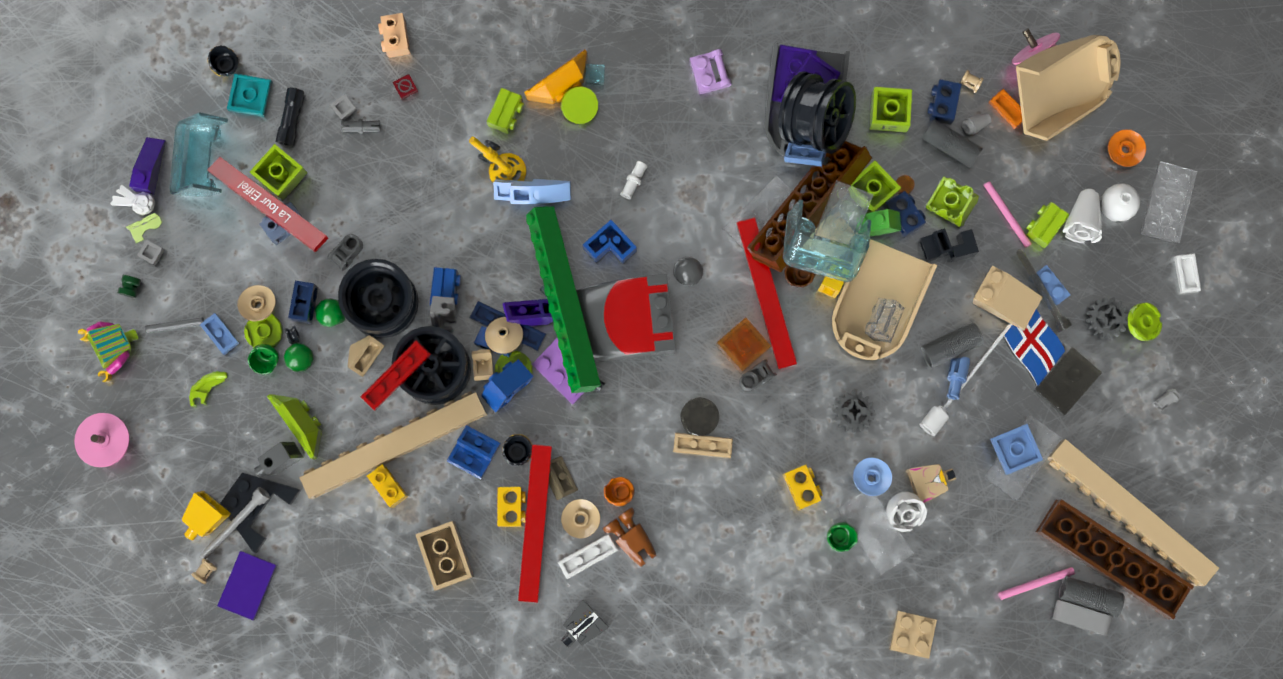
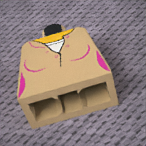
(929, 481)

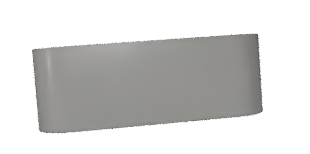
(1082, 617)

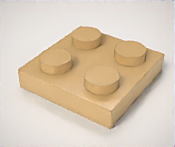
(913, 634)

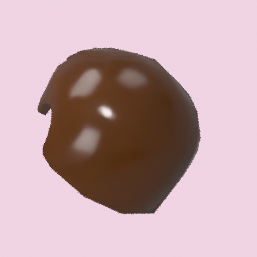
(798, 277)

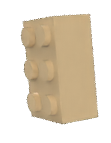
(444, 555)

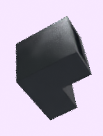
(936, 245)
(966, 246)

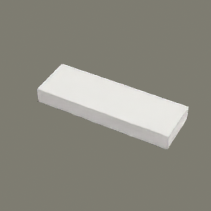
(587, 556)

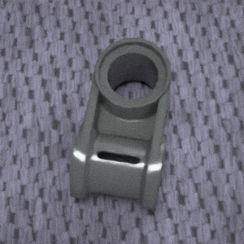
(345, 252)
(759, 374)

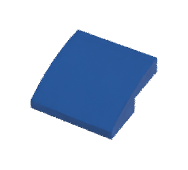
(473, 452)

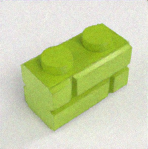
(505, 110)
(1047, 224)

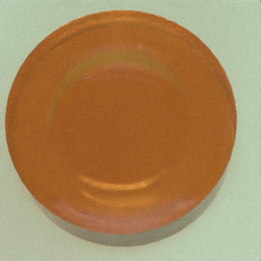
(906, 184)

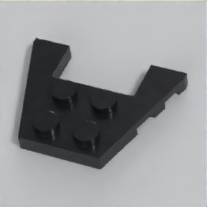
(241, 494)

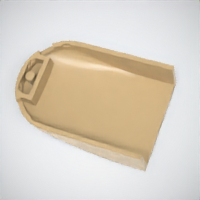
(1066, 84)
(883, 275)

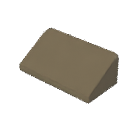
(561, 479)

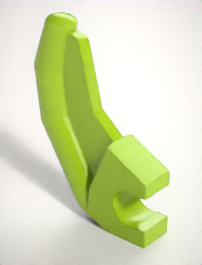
(204, 385)

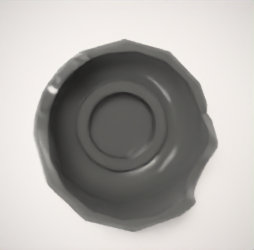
(688, 271)

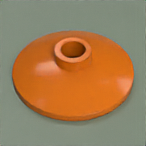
(1133, 142)

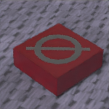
(405, 86)

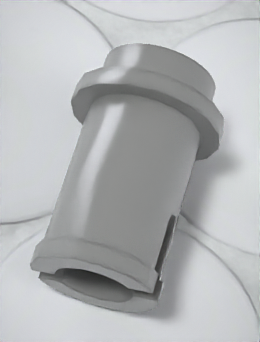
(1167, 399)

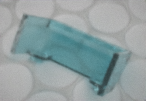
(192, 155)
(820, 254)

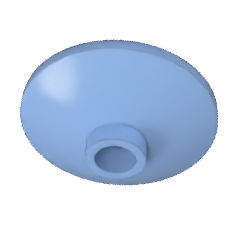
(877, 469)

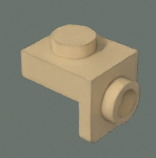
(482, 364)

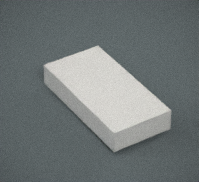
(1187, 273)

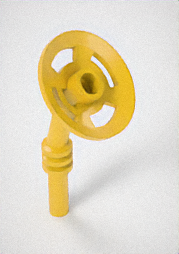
(502, 161)

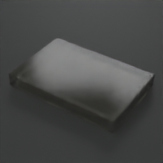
(1068, 381)

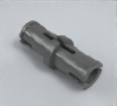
(360, 126)

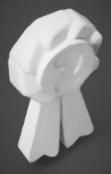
(141, 203)

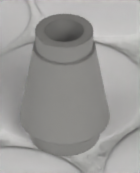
(975, 123)

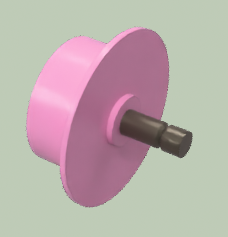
(1035, 46)
(101, 440)

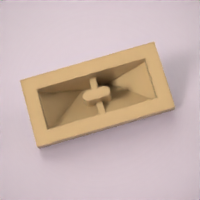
(363, 354)

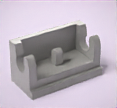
(442, 311)

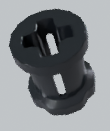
(494, 146)

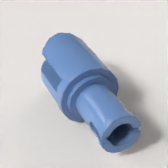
(957, 376)

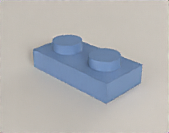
(804, 155)
(1053, 285)
(219, 334)

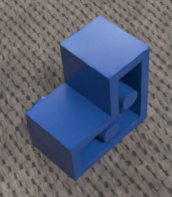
(610, 239)
(506, 384)

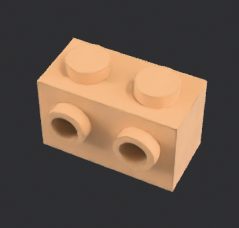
(394, 34)

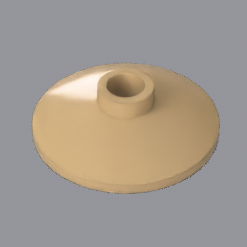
(251, 297)
(503, 343)
(571, 513)

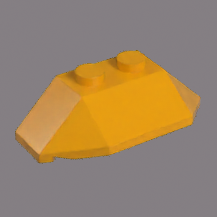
(558, 82)

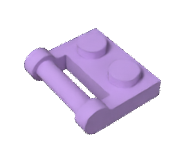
(704, 74)

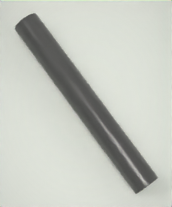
(174, 324)

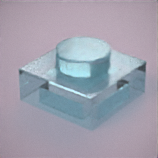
(595, 74)

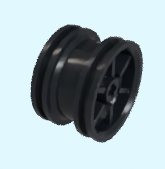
(817, 112)
(365, 275)
(459, 366)

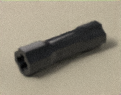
(293, 102)

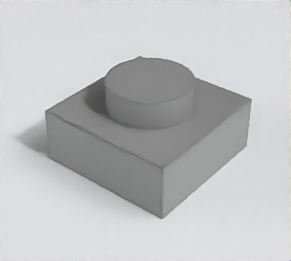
(343, 107)
(150, 252)

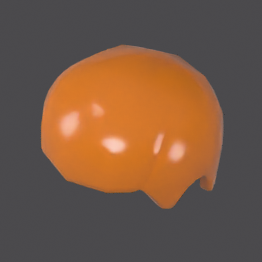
(619, 491)

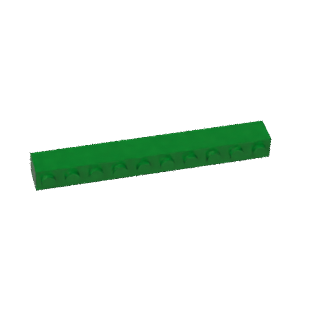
(563, 300)

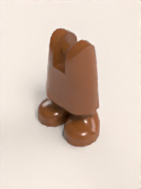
(634, 539)

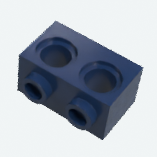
(949, 102)
(909, 211)
(303, 302)

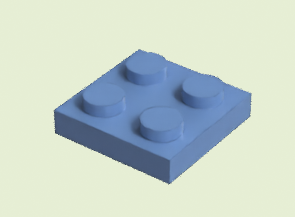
(1016, 449)

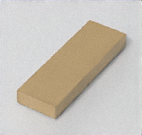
(703, 445)

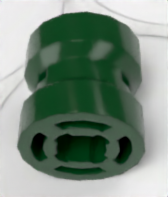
(129, 286)

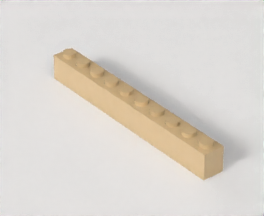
(392, 446)
(1132, 513)

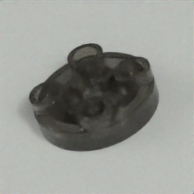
(699, 416)

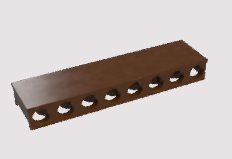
(842, 166)
(1114, 558)

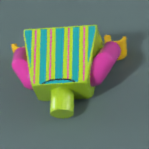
(110, 345)

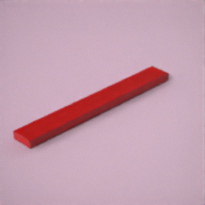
(767, 298)
(535, 523)

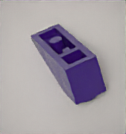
(147, 166)
(528, 312)

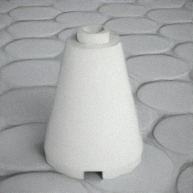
(1085, 218)

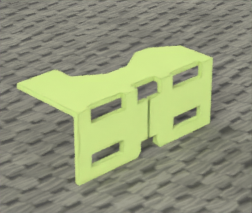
(139, 231)

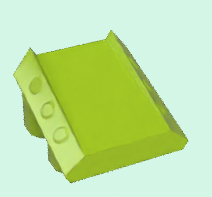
(952, 201)

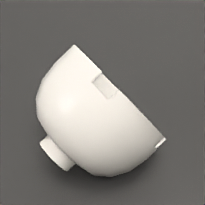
(1120, 202)
(905, 511)

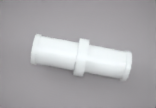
(633, 180)

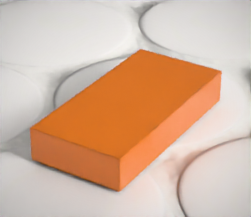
(1007, 108)

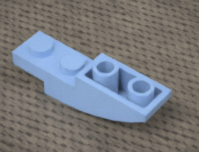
(532, 192)

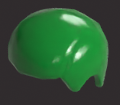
(329, 313)
(298, 357)
(263, 359)
(842, 536)

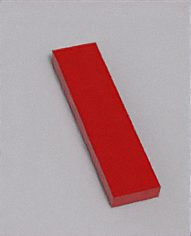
(395, 375)

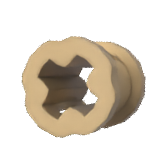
(971, 81)
(204, 571)

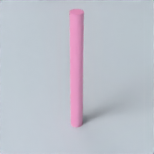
(1007, 214)
(1036, 583)

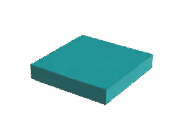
(249, 95)

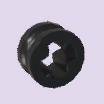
(292, 335)

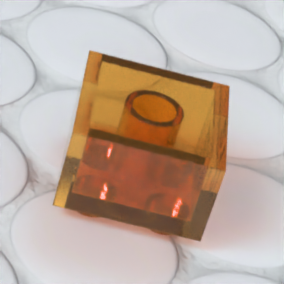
(743, 345)

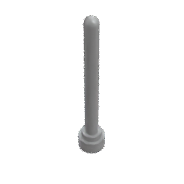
(259, 497)

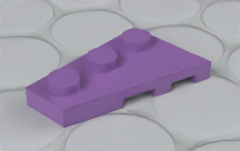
(551, 367)

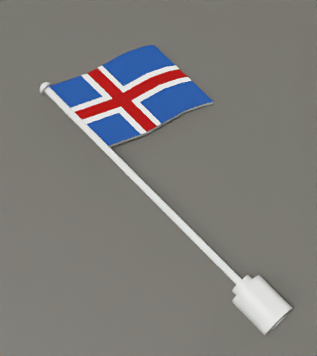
(1036, 349)

